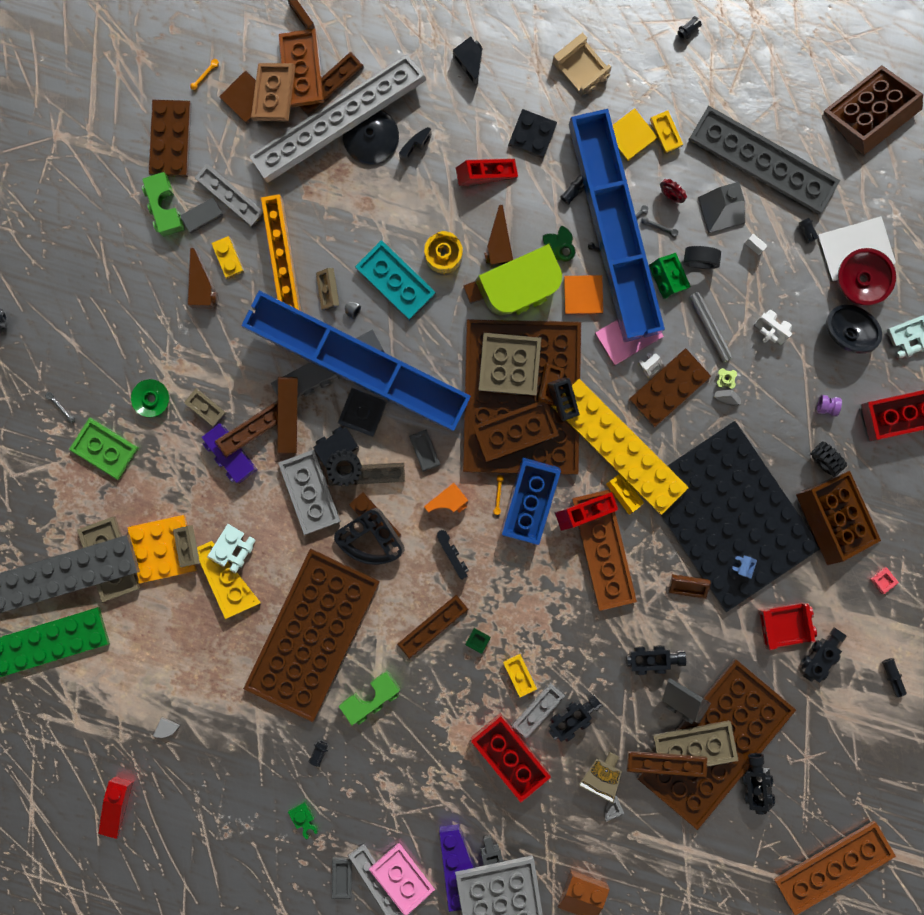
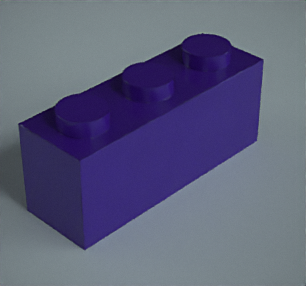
(237, 464)

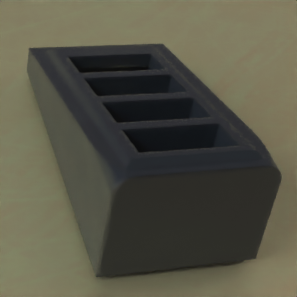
(568, 390)

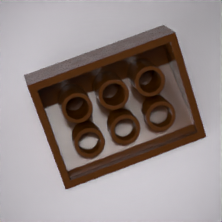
(874, 109)
(838, 518)

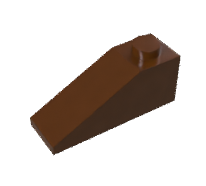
(499, 245)
(201, 290)

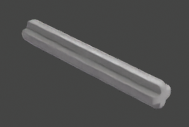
(710, 327)

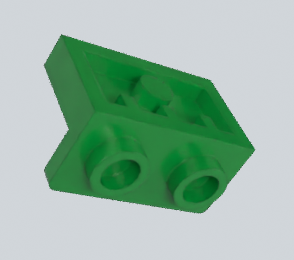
(669, 275)

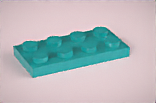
(395, 280)

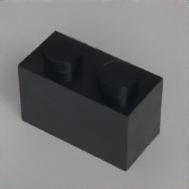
(339, 440)

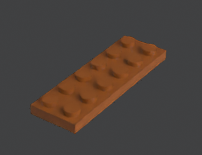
(606, 558)
(834, 868)

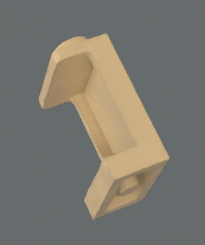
(581, 65)

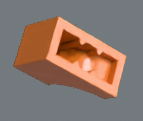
(450, 498)

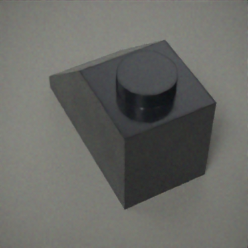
(469, 58)

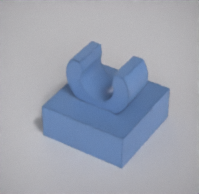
(747, 566)

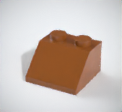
(583, 894)

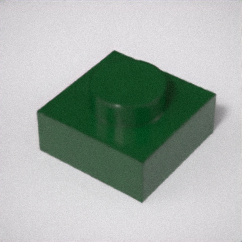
(477, 640)

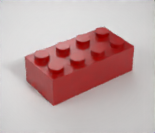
(894, 415)
(510, 757)

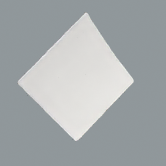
(843, 241)

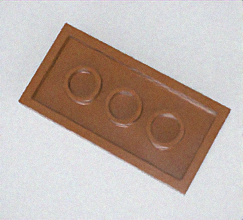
(303, 51)

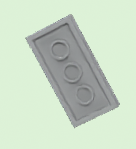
(309, 492)

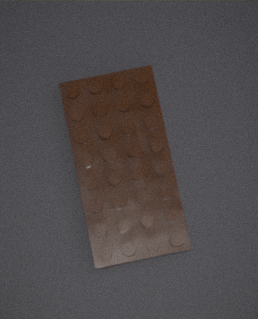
(311, 635)
(755, 719)

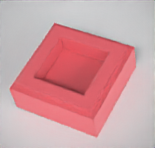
(884, 580)

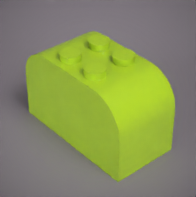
(521, 282)

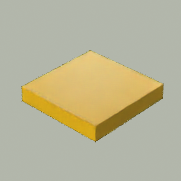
(633, 134)

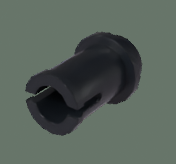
(685, 31)
(808, 230)
(318, 753)

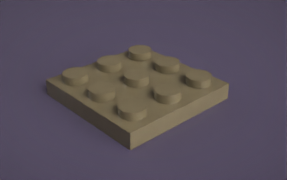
(510, 364)

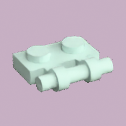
(906, 332)
(225, 546)

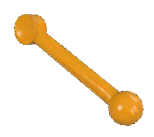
(214, 63)
(497, 510)

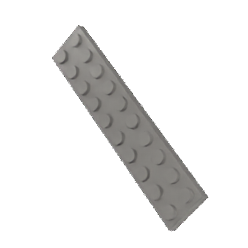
(337, 118)

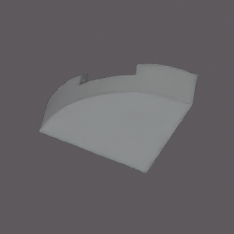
(728, 397)
(165, 728)
(613, 809)

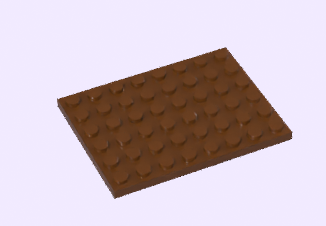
(559, 348)

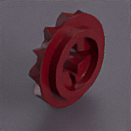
(673, 191)

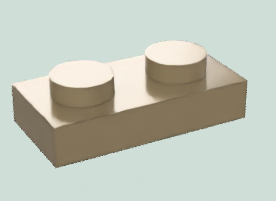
(327, 288)
(205, 407)
(186, 546)

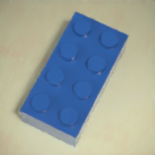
(530, 501)

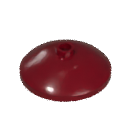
(878, 275)

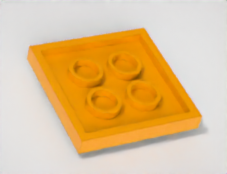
(157, 550)

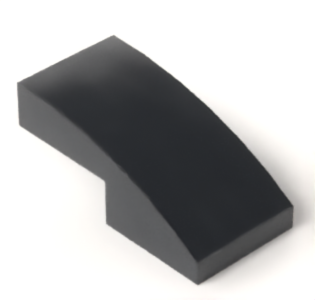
(418, 140)

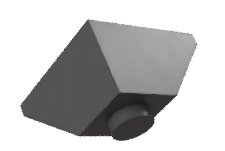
(723, 207)

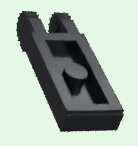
(452, 553)

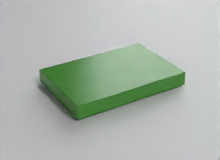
(104, 448)

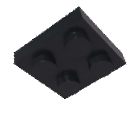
(532, 133)
(362, 412)

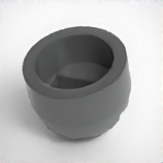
(352, 309)

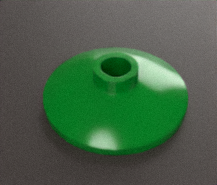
(141, 394)

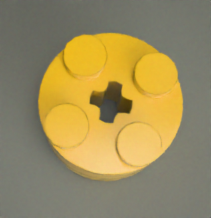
(437, 243)

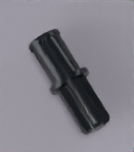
(572, 191)
(894, 677)

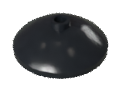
(376, 147)
(854, 329)

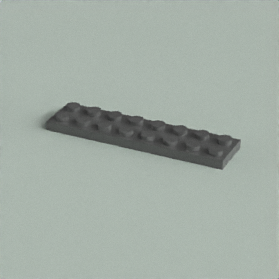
(764, 160)
(67, 573)

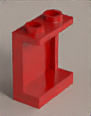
(787, 625)

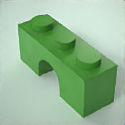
(157, 189)
(356, 709)

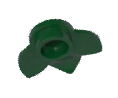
(559, 242)

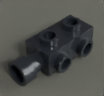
(819, 658)
(648, 659)
(573, 723)
(757, 786)

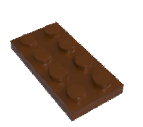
(170, 137)
(669, 387)
(515, 430)

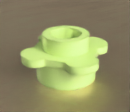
(722, 382)

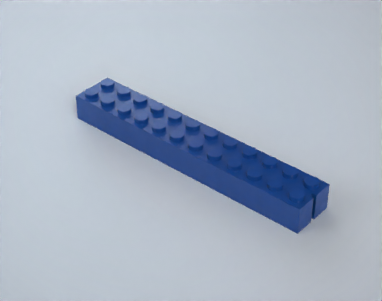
(616, 225)
(355, 361)

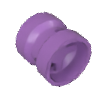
(829, 405)

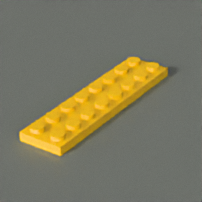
(624, 450)

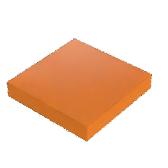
(583, 294)

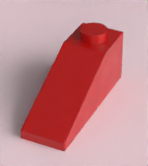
(485, 171)
(586, 511)
(114, 806)

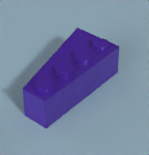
(455, 858)

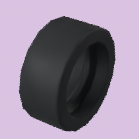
(702, 257)

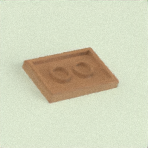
(273, 92)

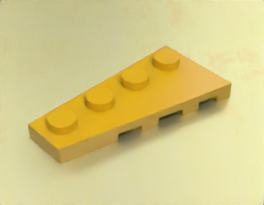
(228, 587)

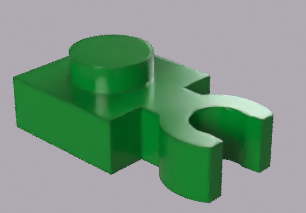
(302, 817)

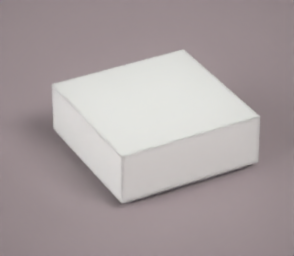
(756, 244)

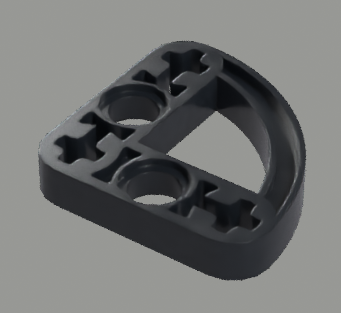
(368, 524)

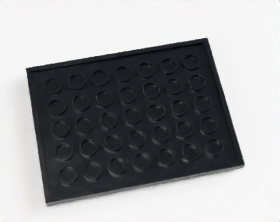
(734, 512)

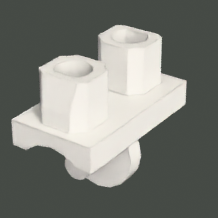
(772, 329)

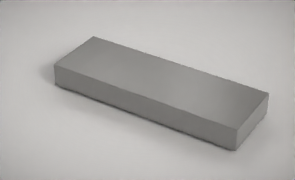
(538, 710)

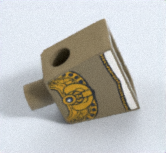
(603, 777)

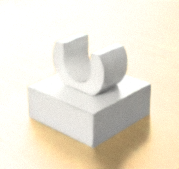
(652, 365)

